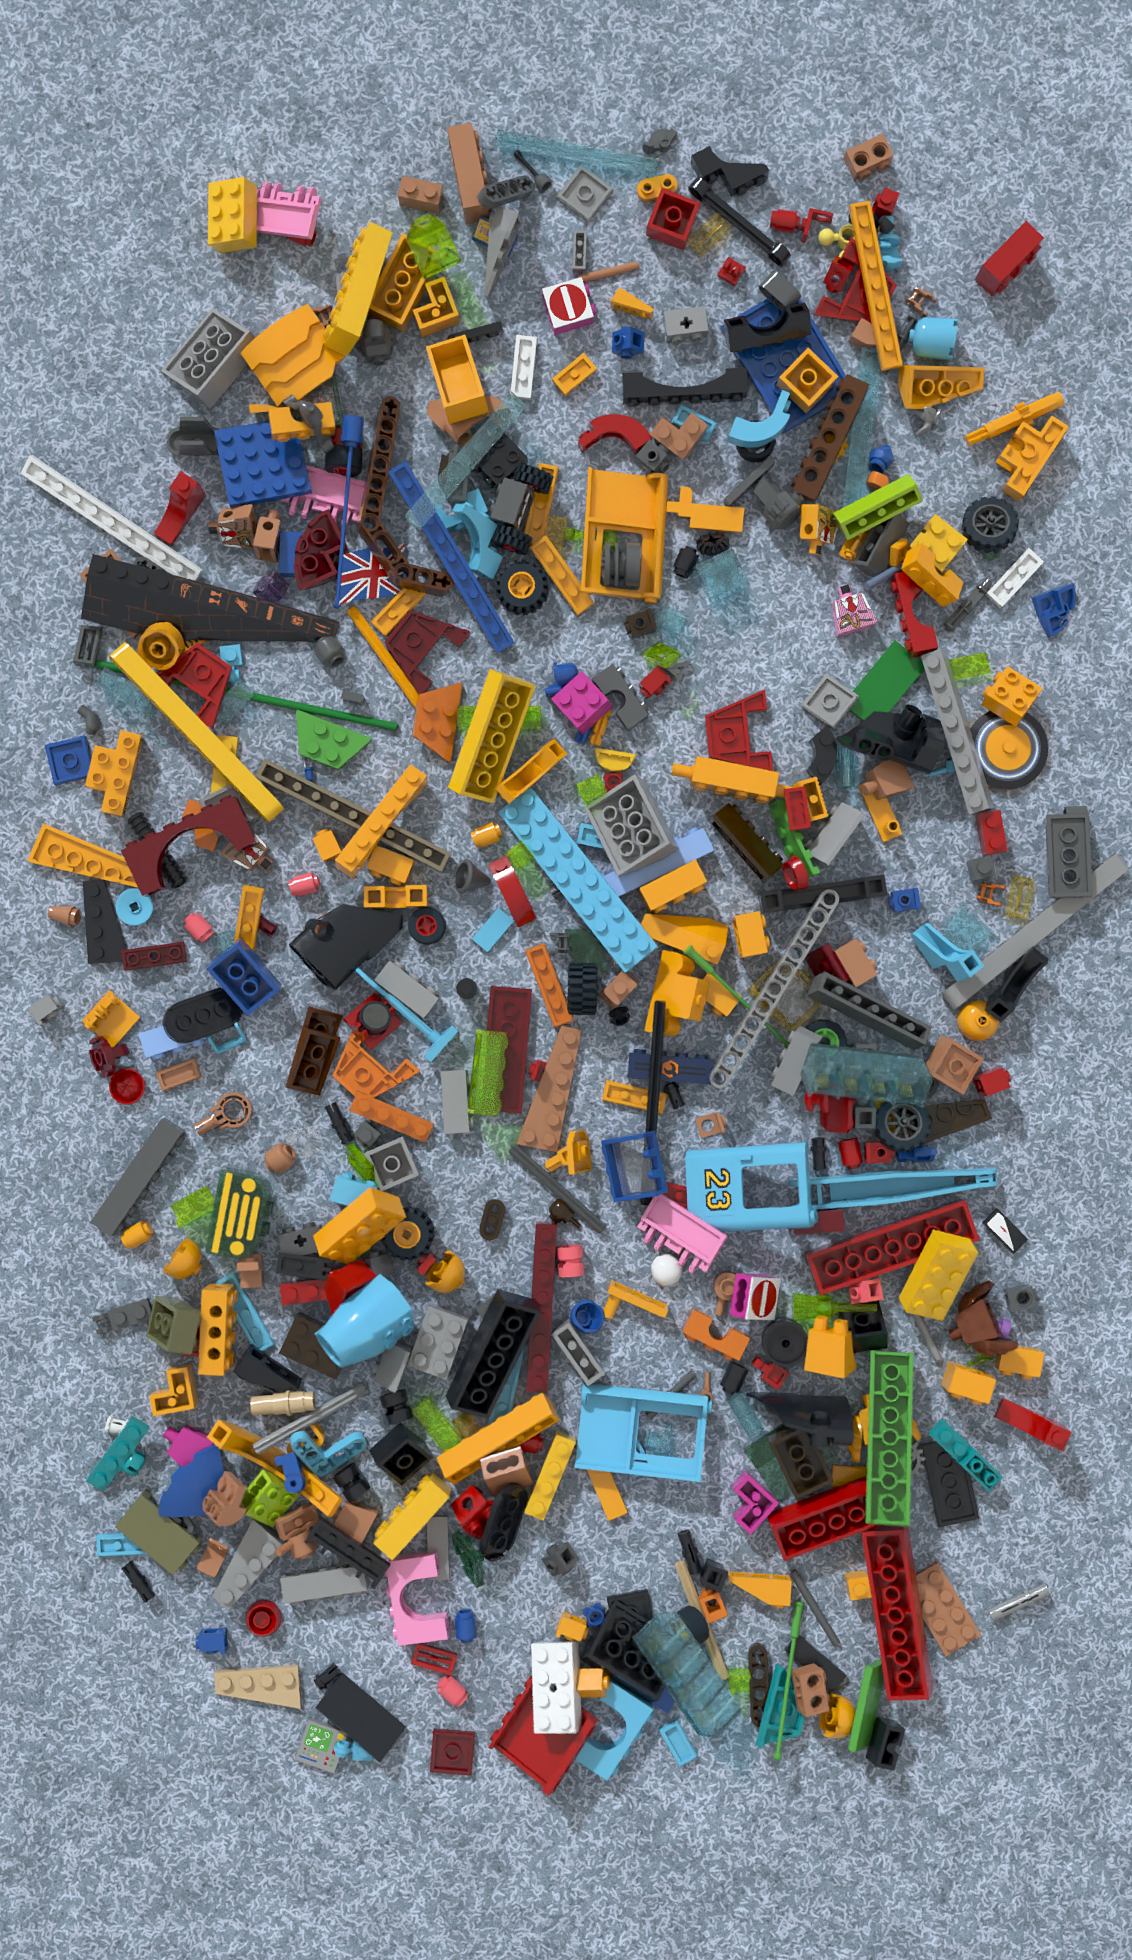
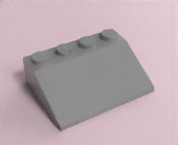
(209, 358)
(631, 826)

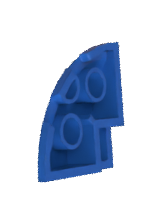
(192, 1484)

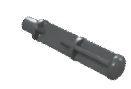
(901, 337)
(967, 605)

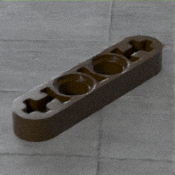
(757, 1684)

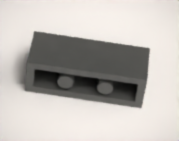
(875, 550)

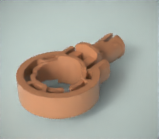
(212, 1122)

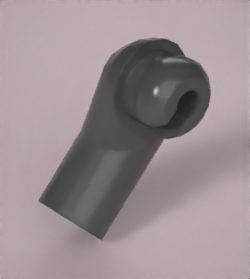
(92, 719)

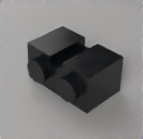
(883, 1742)

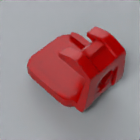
(834, 1113)
(472, 1521)

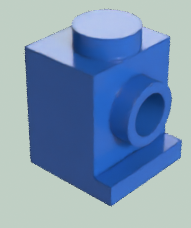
(912, 895)
(212, 1641)

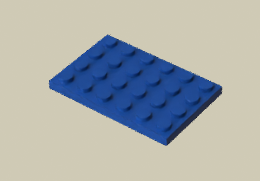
(773, 359)

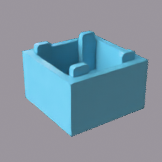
(349, 1188)

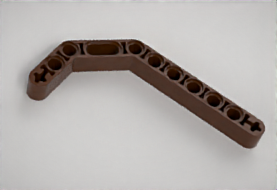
(373, 516)

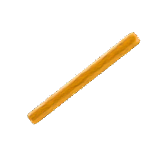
(383, 654)

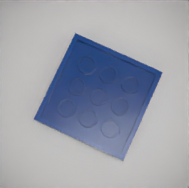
(260, 467)

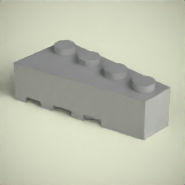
(248, 1562)

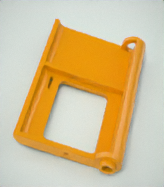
(631, 506)

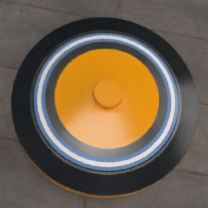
(1010, 753)

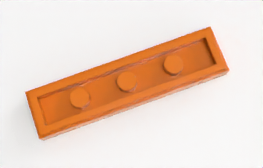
(549, 985)

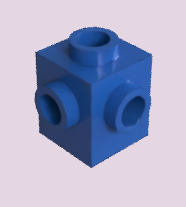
(628, 342)

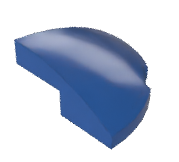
(1053, 607)

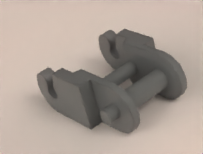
(560, 950)

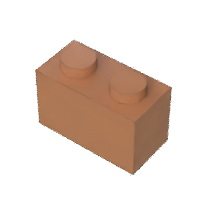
(420, 194)

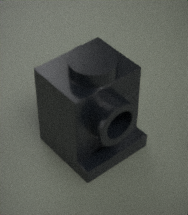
(713, 1575)

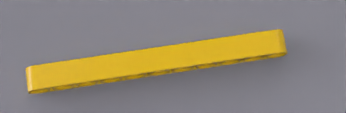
(196, 732)

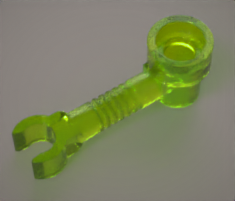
(608, 536)

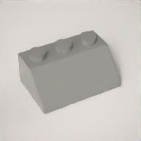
(833, 833)

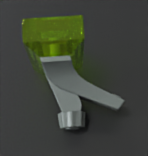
(667, 658)

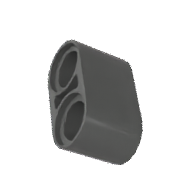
(779, 290)

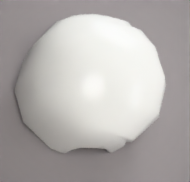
(666, 1270)

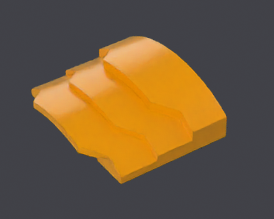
(292, 356)

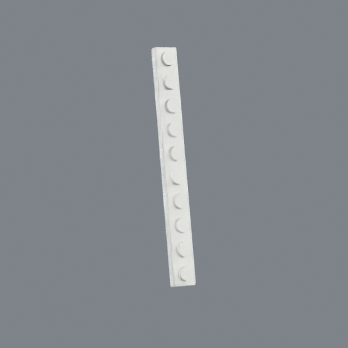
(109, 519)

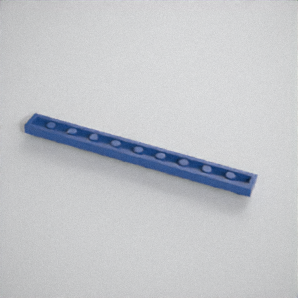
(454, 562)

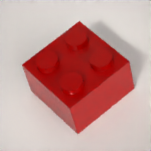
(672, 219)

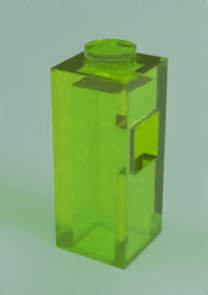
(436, 1423)

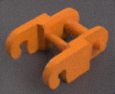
(988, 900)

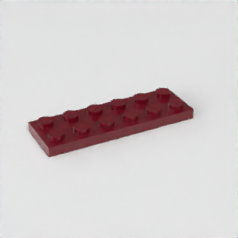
(511, 1014)

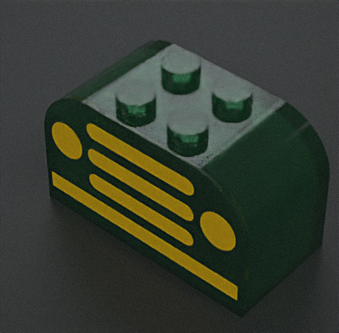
(240, 1213)

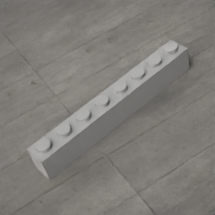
(957, 732)

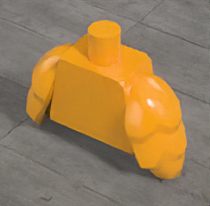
(860, 1430)

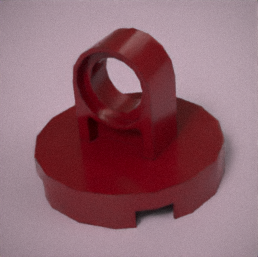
(104, 1056)

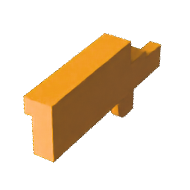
(707, 516)

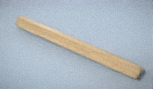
(693, 1600)

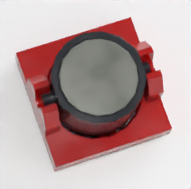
(373, 1019)

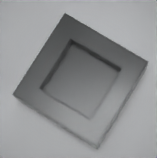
(352, 697)

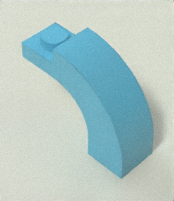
(757, 434)

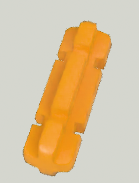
(599, 729)

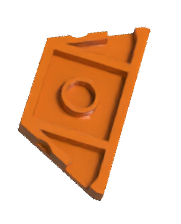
(437, 719)

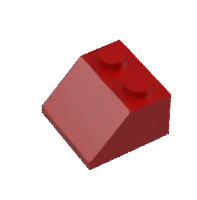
(346, 1282)

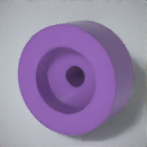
(1005, 1326)

